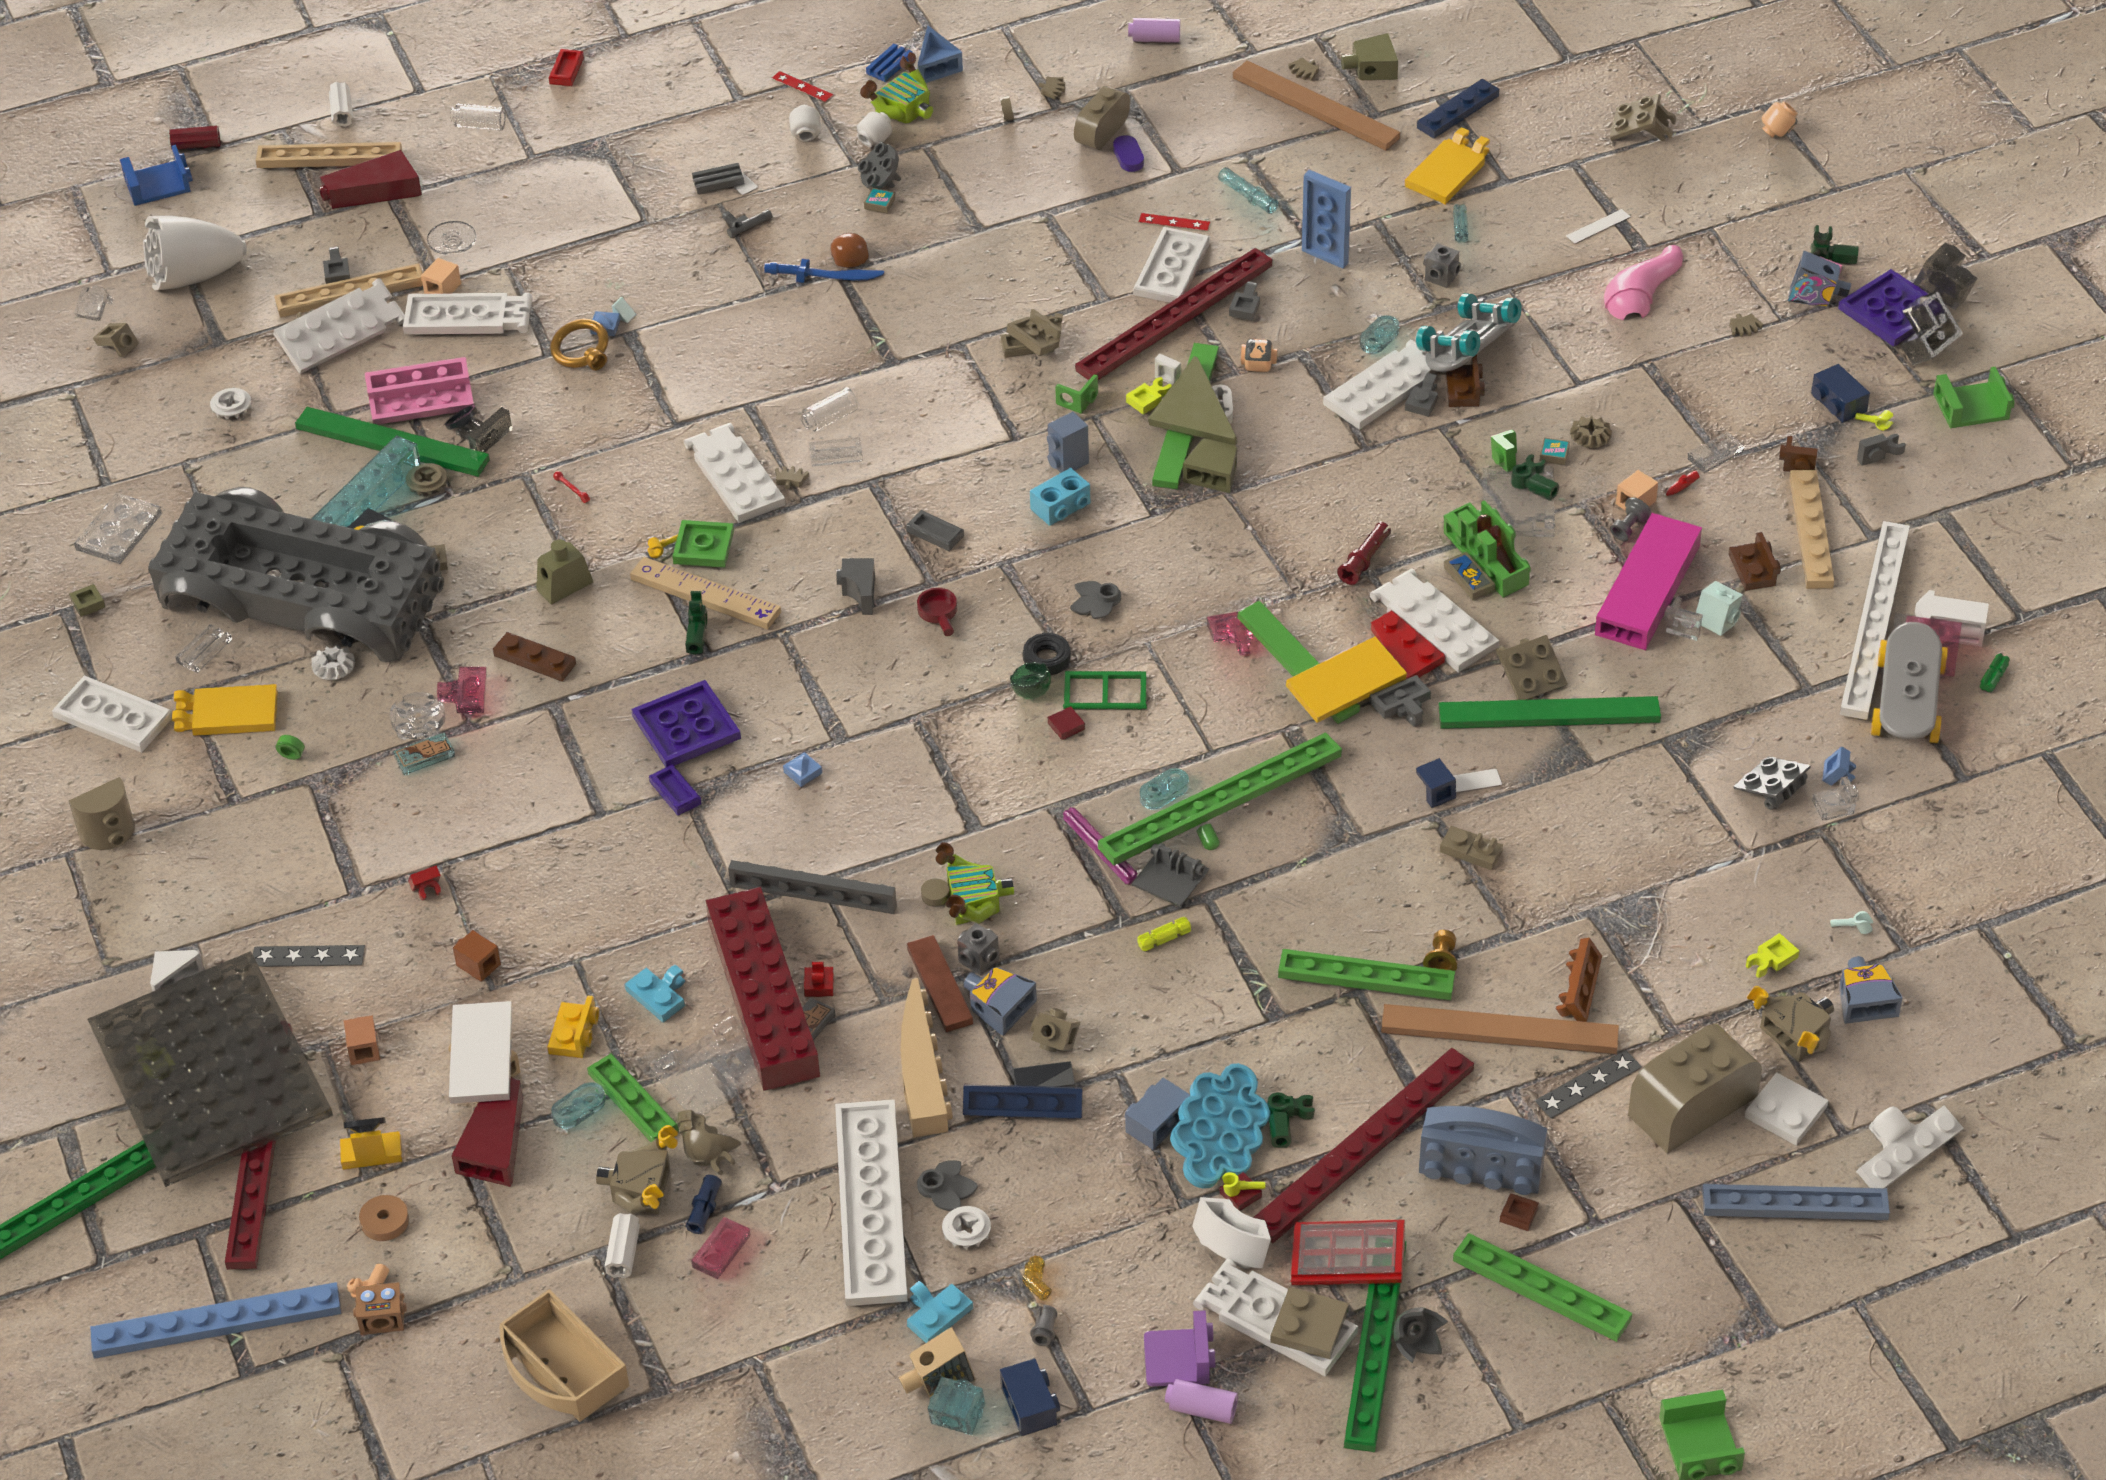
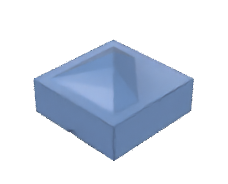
(608, 320)
(802, 769)

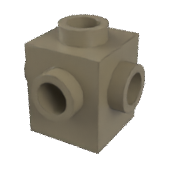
(1054, 1030)

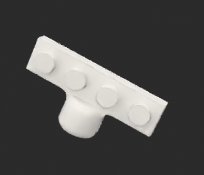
(1905, 1143)

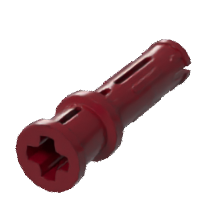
(1359, 559)

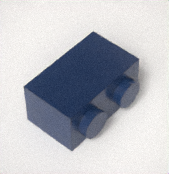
(1840, 392)
(1029, 1397)

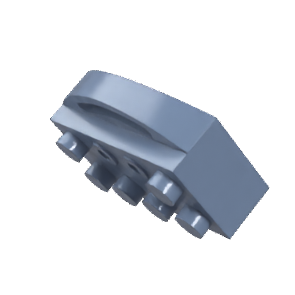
(1483, 1148)

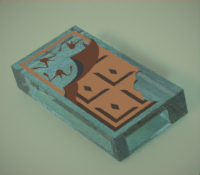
(424, 753)

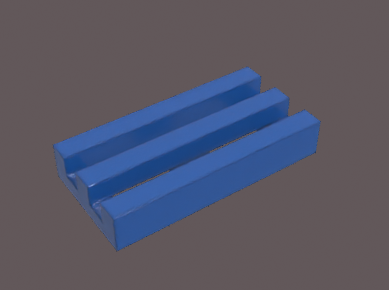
(885, 61)

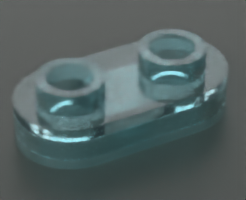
(1379, 334)
(1167, 788)
(577, 1105)

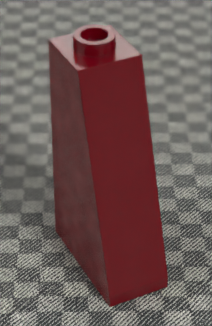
(371, 182)
(491, 1139)

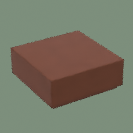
(1519, 1212)

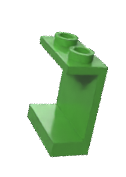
(1975, 402)
(1700, 1435)

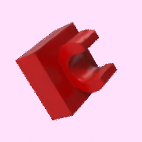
(424, 879)
(818, 980)

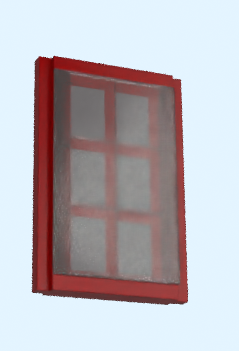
(1348, 1252)

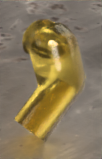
(1033, 1277)

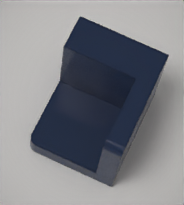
(1438, 781)

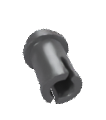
(1043, 1331)

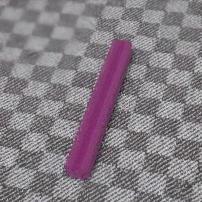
(1091, 837)

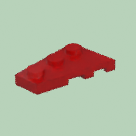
(1406, 645)

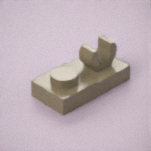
(1471, 847)

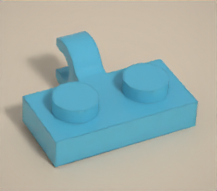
(658, 994)
(936, 1312)

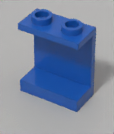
(157, 181)

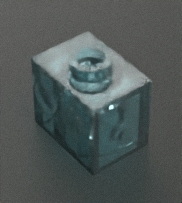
(956, 1405)

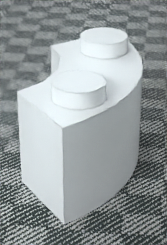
(1231, 1232)

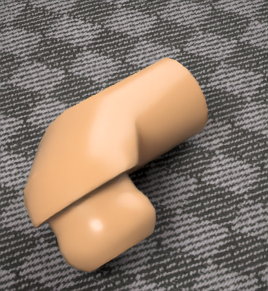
(378, 1276)

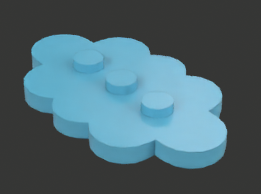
(1220, 1125)

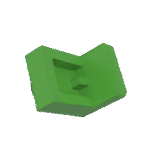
(1504, 449)

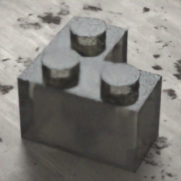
(1944, 274)
(1932, 326)

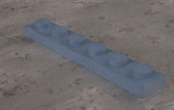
(1795, 1202)

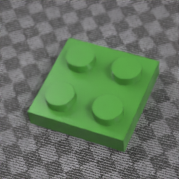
(703, 543)

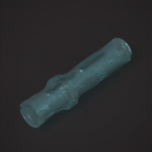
(1255, 195)

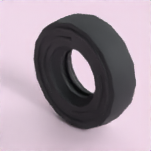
(1048, 641)

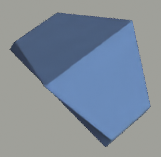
(938, 57)

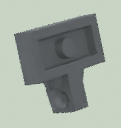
(1402, 699)

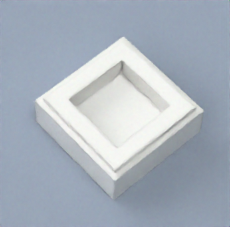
(1167, 369)

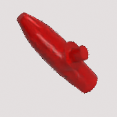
(1683, 482)

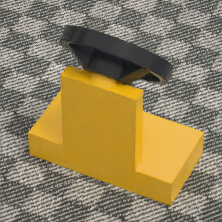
(369, 1146)

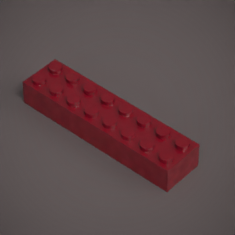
(762, 989)

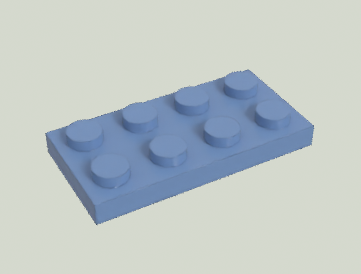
(1326, 219)

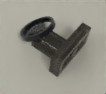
(478, 433)

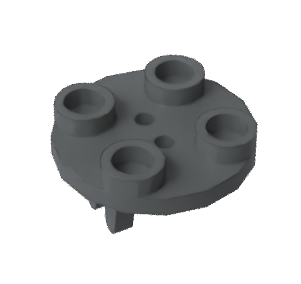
(880, 167)

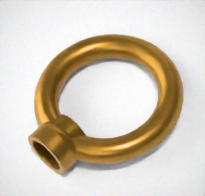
(592, 357)

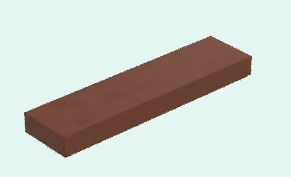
(939, 983)

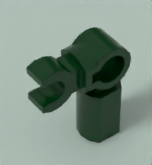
(1835, 253)
(1528, 476)
(697, 624)
(1282, 1108)

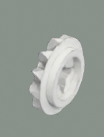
(225, 397)
(333, 670)
(970, 1217)

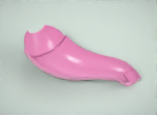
(1634, 286)

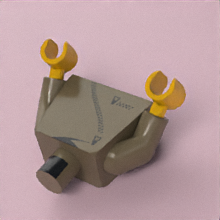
(1794, 1021)
(641, 1174)

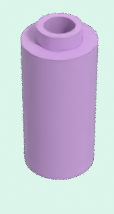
(1154, 30)
(1202, 1401)

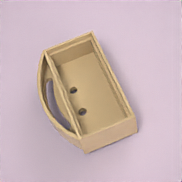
(554, 1334)

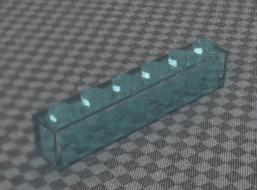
(372, 484)

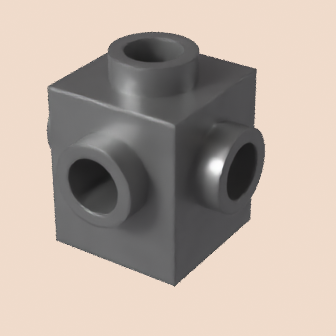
(1441, 265)
(978, 948)

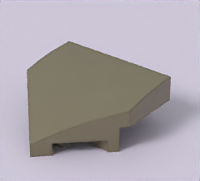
(1037, 332)

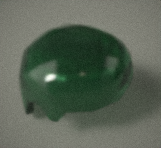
(1031, 680)

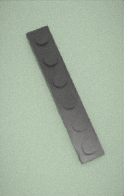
(813, 886)

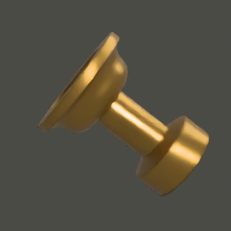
(1441, 958)

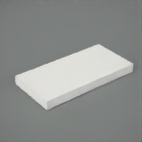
(1171, 265)
(112, 714)
(480, 1052)

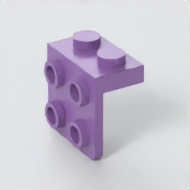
(1180, 1353)

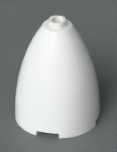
(188, 251)

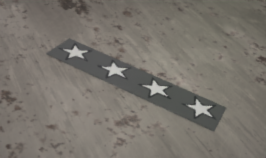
(309, 955)
(1588, 1083)

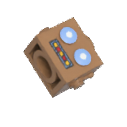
(380, 1308)

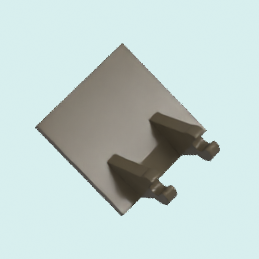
(1642, 115)
(1532, 668)

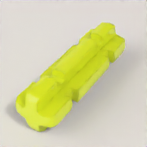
(1164, 933)

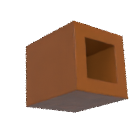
(476, 955)

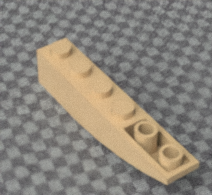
(921, 1068)

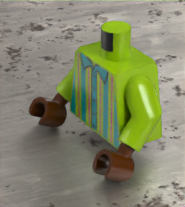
(904, 96)
(971, 887)

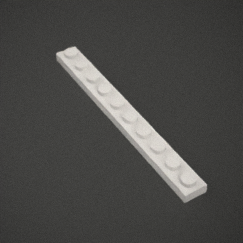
(1874, 620)

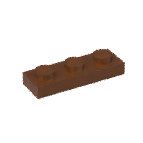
(534, 656)

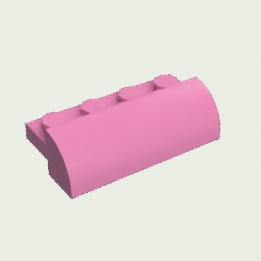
(419, 390)

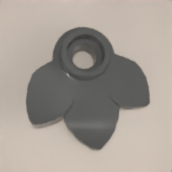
(1096, 599)
(949, 1185)

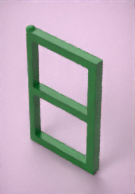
(1105, 675)

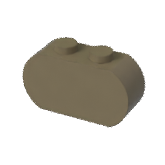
(1101, 117)

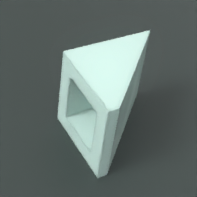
(624, 309)

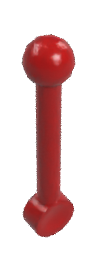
(558, 476)

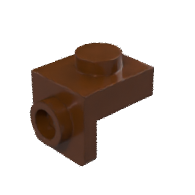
(1797, 457)

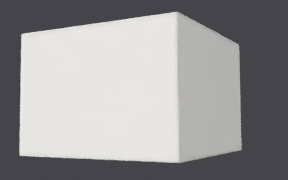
(174, 966)

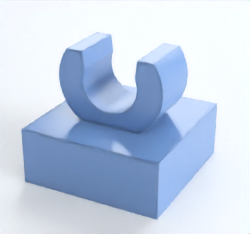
(1838, 766)

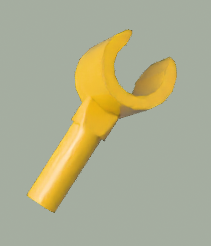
(656, 547)

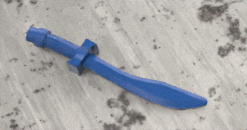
(804, 270)

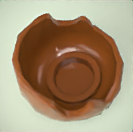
(849, 250)

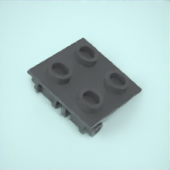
(1775, 780)
(1170, 875)

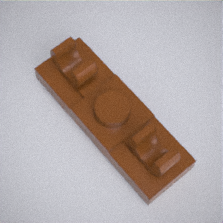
(1581, 981)

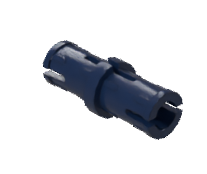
(703, 1204)

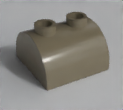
(103, 816)

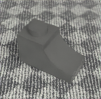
(858, 581)

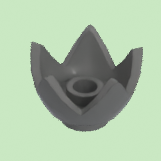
(1422, 1336)

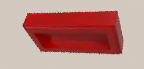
(566, 67)

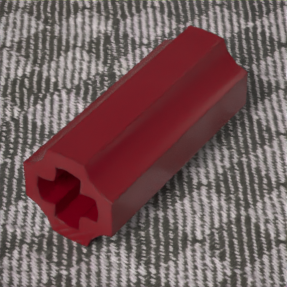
(195, 137)

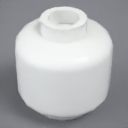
(805, 123)
(874, 128)

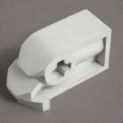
(1969, 613)

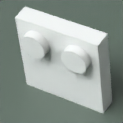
(1786, 1109)

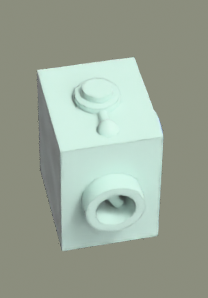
(1719, 607)

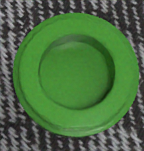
(290, 747)

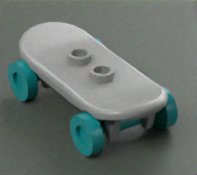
(1470, 336)

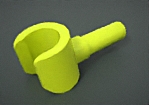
(1880, 421)
(1234, 1186)

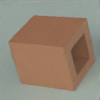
(361, 1040)

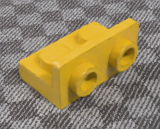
(573, 1028)

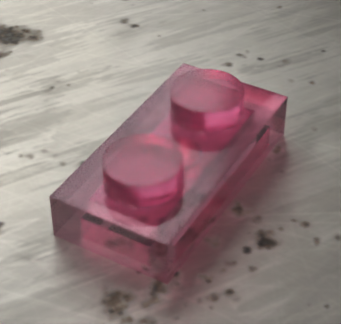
(720, 1248)

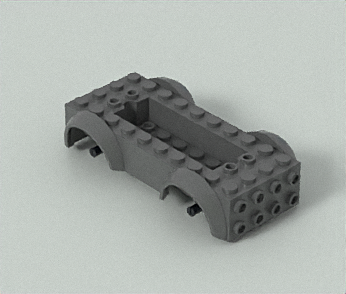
(228, 542)

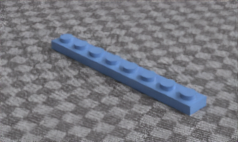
(215, 1320)

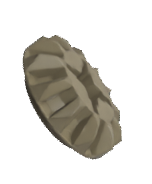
(1581, 435)
(428, 472)

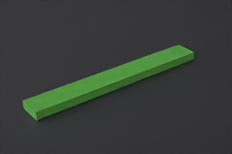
(1177, 444)

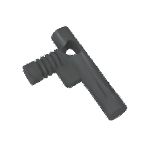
(744, 223)

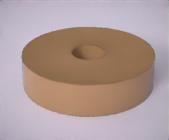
(379, 1207)

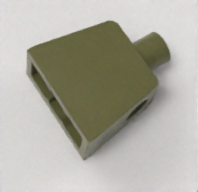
(1373, 59)
(1211, 465)
(561, 572)

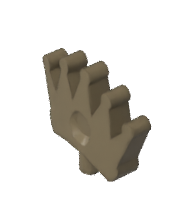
(1304, 69)
(1053, 87)
(1745, 324)
(791, 477)

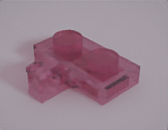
(1230, 628)
(467, 691)

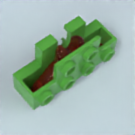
(1490, 544)

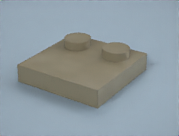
(1309, 1322)

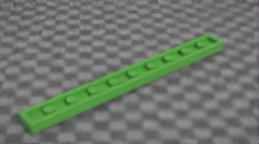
(1219, 798)

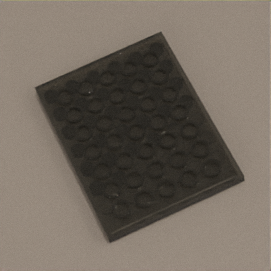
(209, 1068)

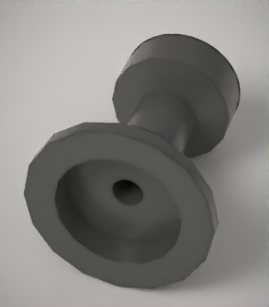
(1637, 512)

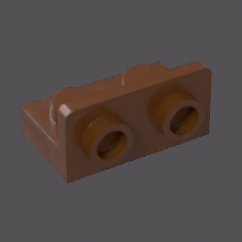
(1465, 385)
(1755, 563)

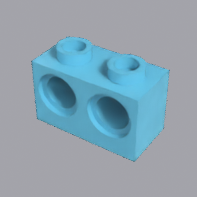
(1060, 496)

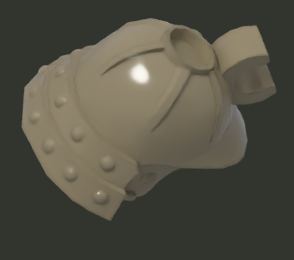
(703, 1143)

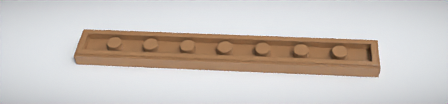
(1316, 105)
(1500, 1029)

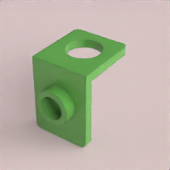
(1080, 398)

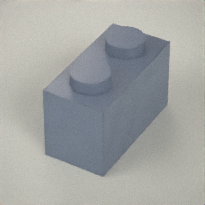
(1068, 443)
(1155, 1113)

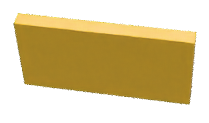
(1345, 679)

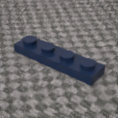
(1458, 108)
(1022, 1101)

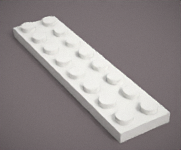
(870, 1203)

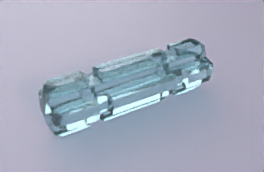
(1460, 223)

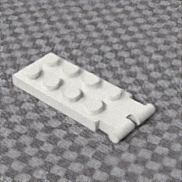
(466, 313)
(338, 326)
(1379, 386)
(735, 473)
(1437, 619)
(1252, 1307)

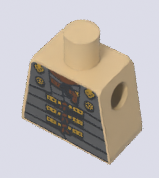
(937, 1358)

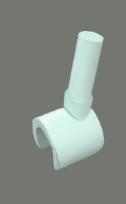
(1861, 920)

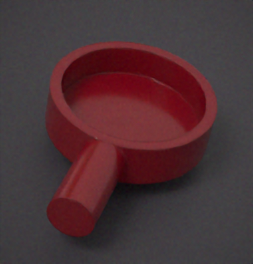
(938, 606)

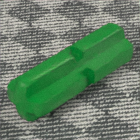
(1993, 674)

